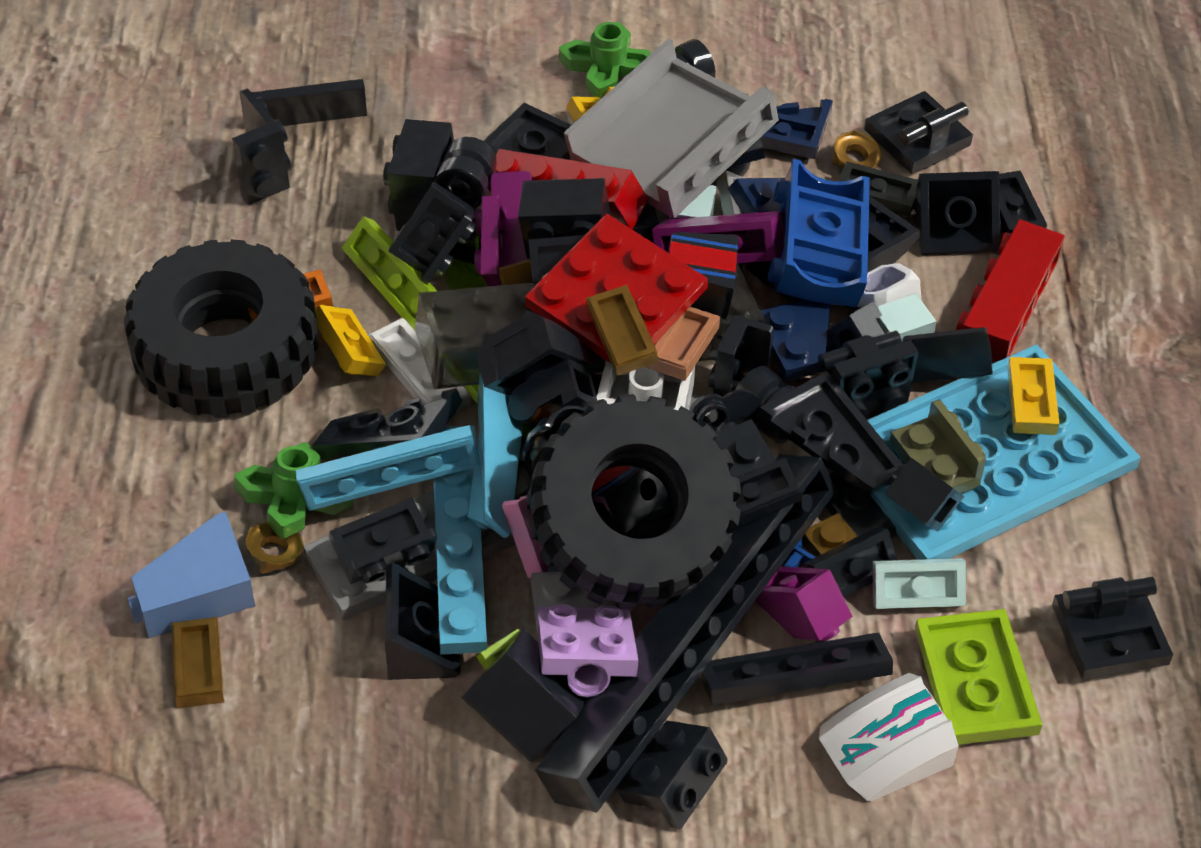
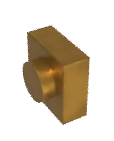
(827, 535)

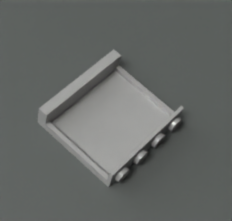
(671, 128)

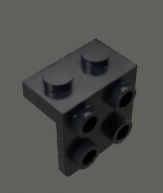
(260, 151)

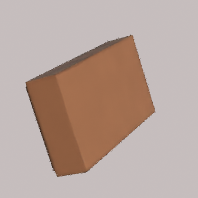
(685, 343)

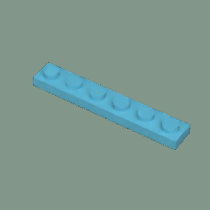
(459, 565)

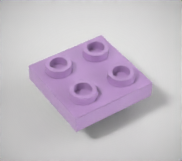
(582, 637)

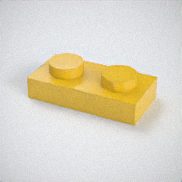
(348, 341)
(1033, 396)

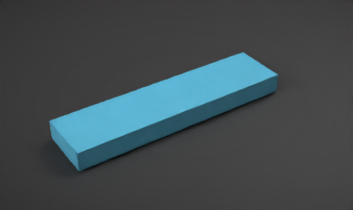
(388, 467)

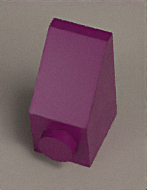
(805, 603)

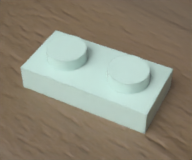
(919, 583)

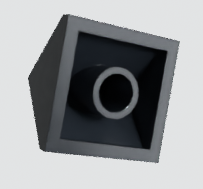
(958, 211)
(413, 629)
(523, 702)

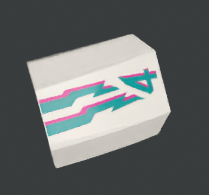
(890, 738)

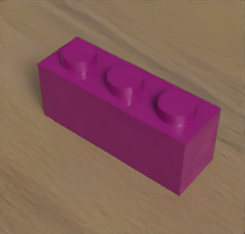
(759, 233)

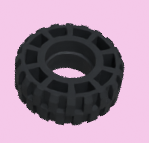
(230, 370)
(673, 451)

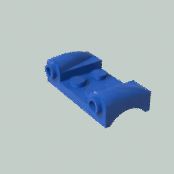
(823, 238)

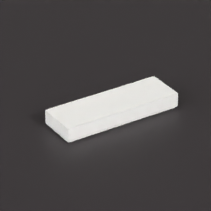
(403, 355)

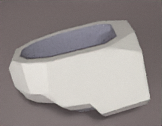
(889, 284)

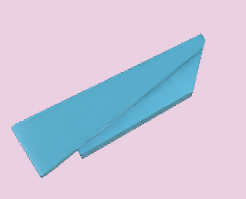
(499, 457)

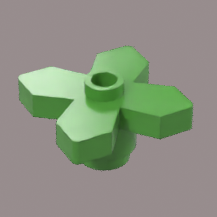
(603, 57)
(280, 489)

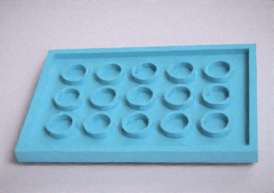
(1021, 471)

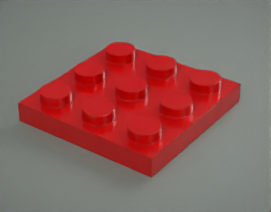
(609, 259)

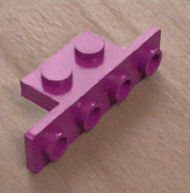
(500, 226)

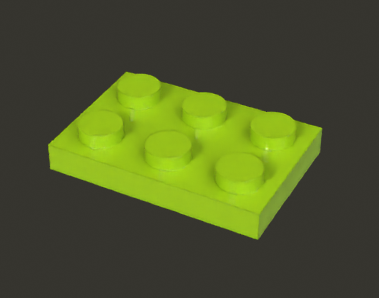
(978, 676)

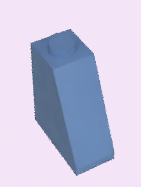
(193, 580)

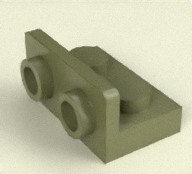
(942, 448)

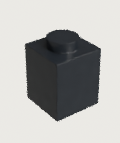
(923, 494)

